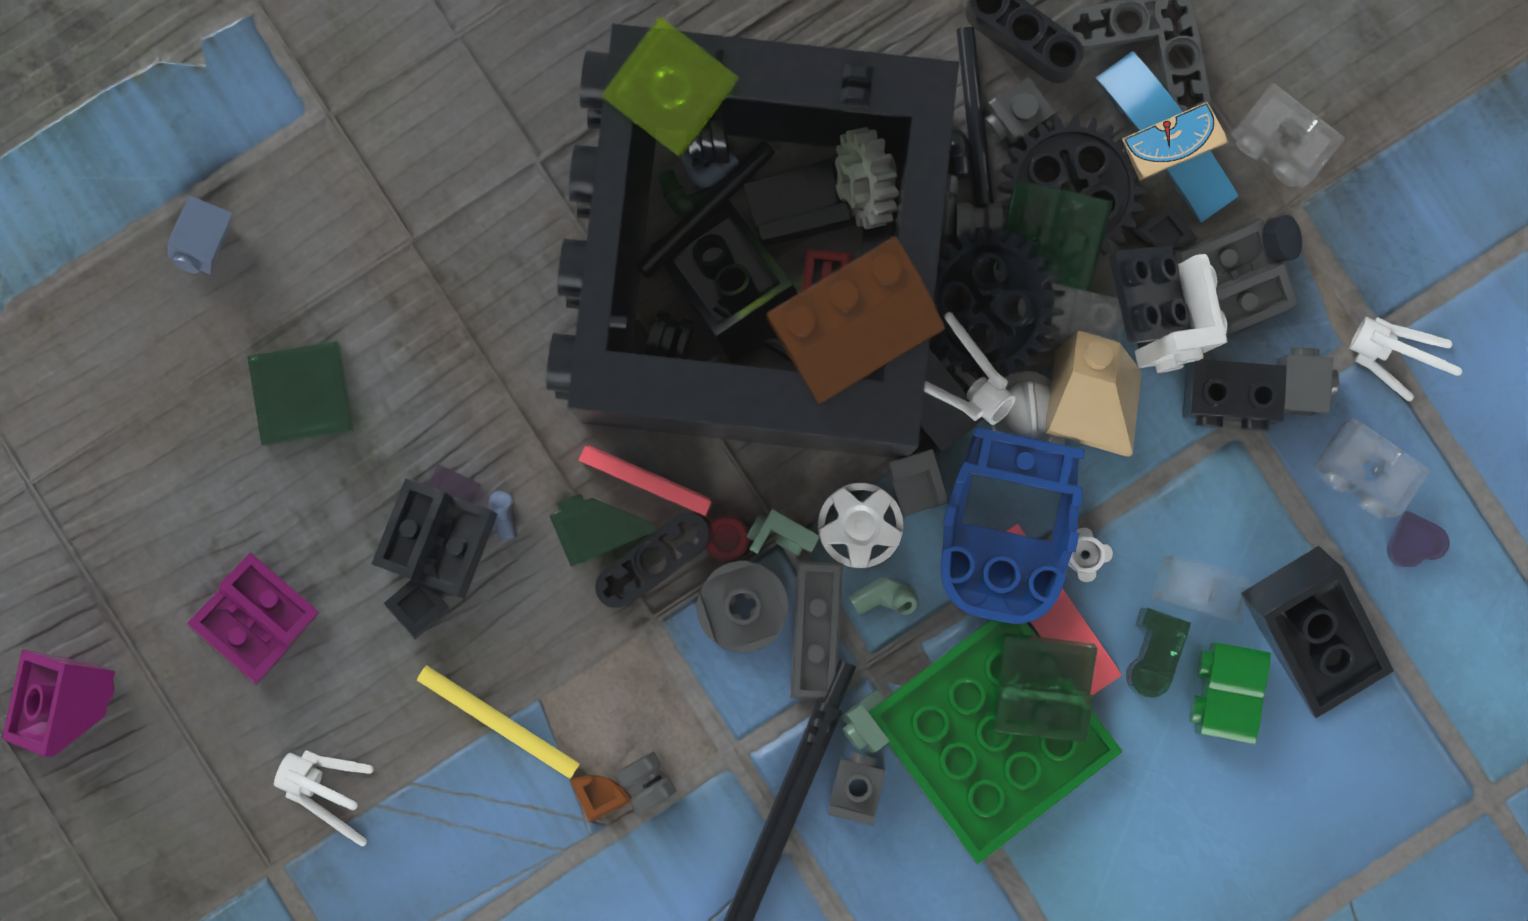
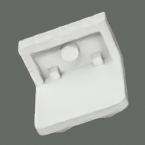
(1205, 319)

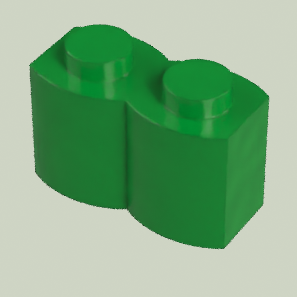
(1231, 692)

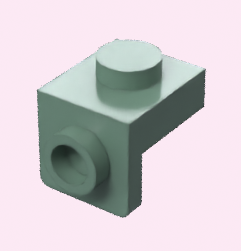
(861, 727)

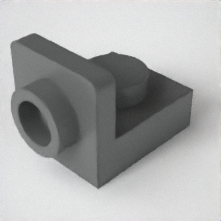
(1017, 112)

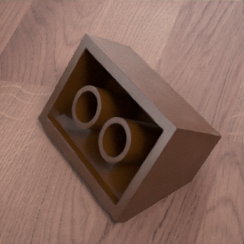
(856, 320)

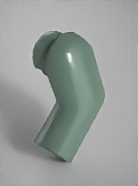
(887, 593)

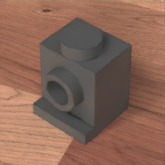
(853, 807)

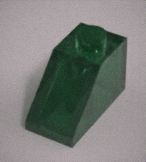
(595, 528)

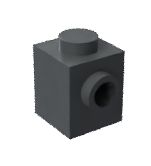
(1308, 382)

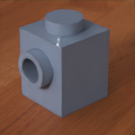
(198, 236)

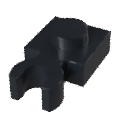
(417, 607)

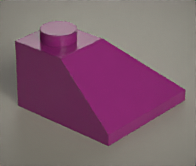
(55, 701)

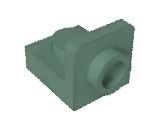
(791, 534)

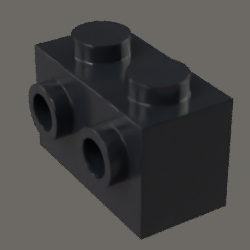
(1234, 393)

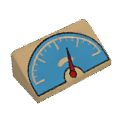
(1174, 141)

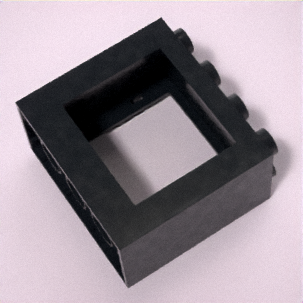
(781, 97)

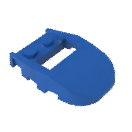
(1004, 572)

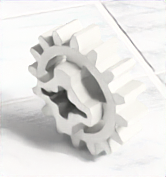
(866, 178)

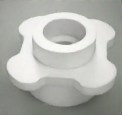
(1098, 554)

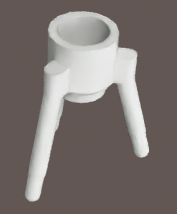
(1378, 339)
(986, 396)
(302, 779)

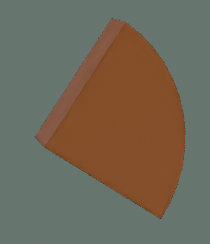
(599, 795)

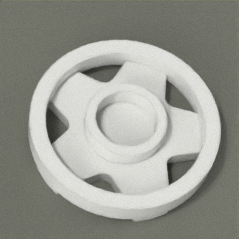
(860, 525)

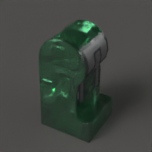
(1159, 654)

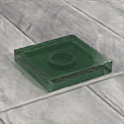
(300, 393)

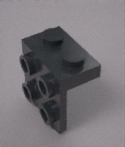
(1149, 293)

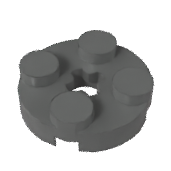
(719, 593)

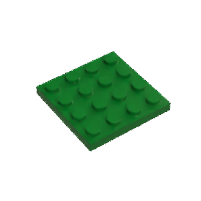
(974, 777)

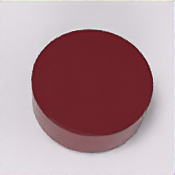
(728, 538)

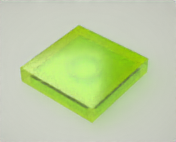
(670, 86)

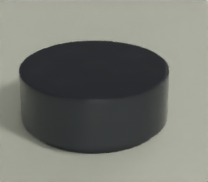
(1282, 238)

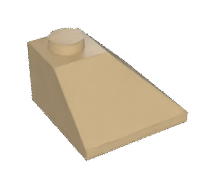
(1094, 394)

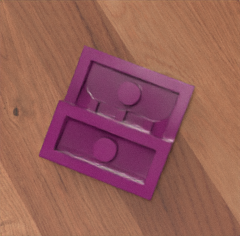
(253, 619)

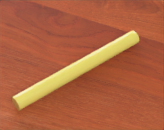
(498, 722)

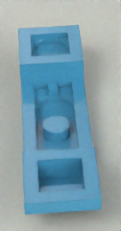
(1146, 103)

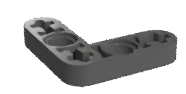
(1152, 28)

